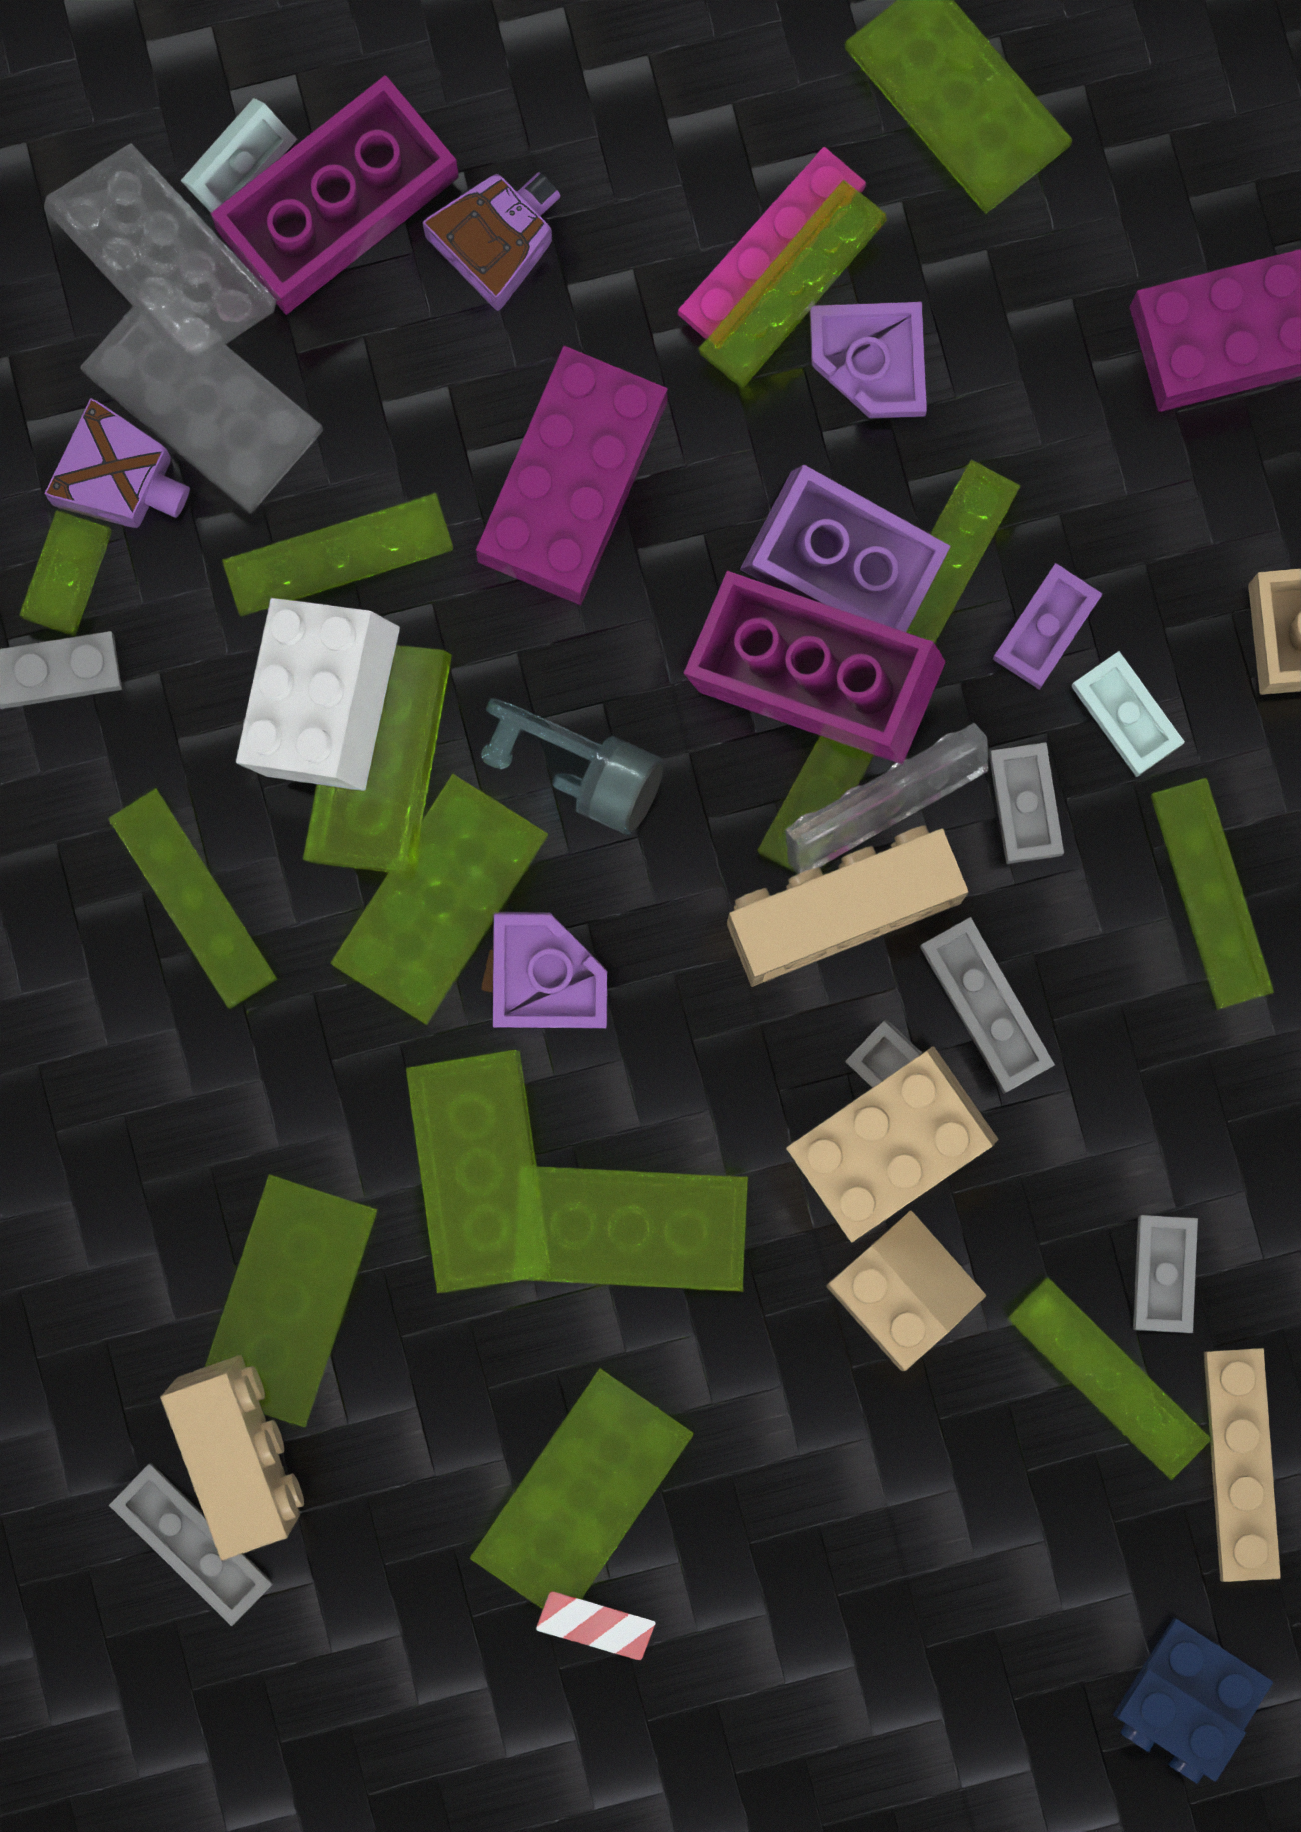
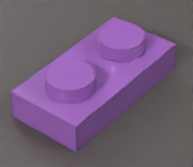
(1047, 626)

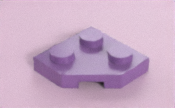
(872, 355)
(544, 975)

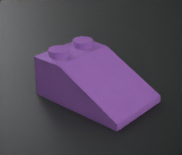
(844, 551)

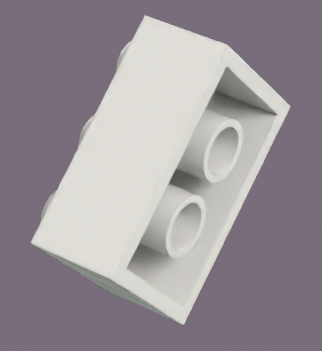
(318, 694)

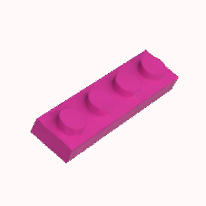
(765, 241)

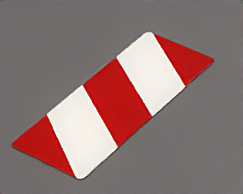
(595, 1625)

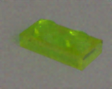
(65, 573)

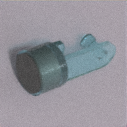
(617, 782)

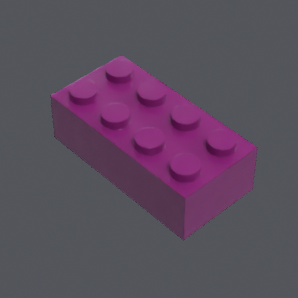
(335, 194)
(1221, 330)
(572, 475)
(815, 667)

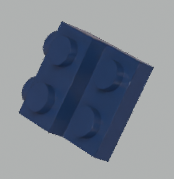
(1192, 1702)

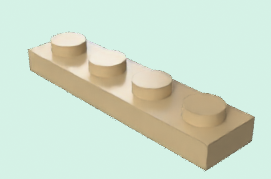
(1242, 1465)

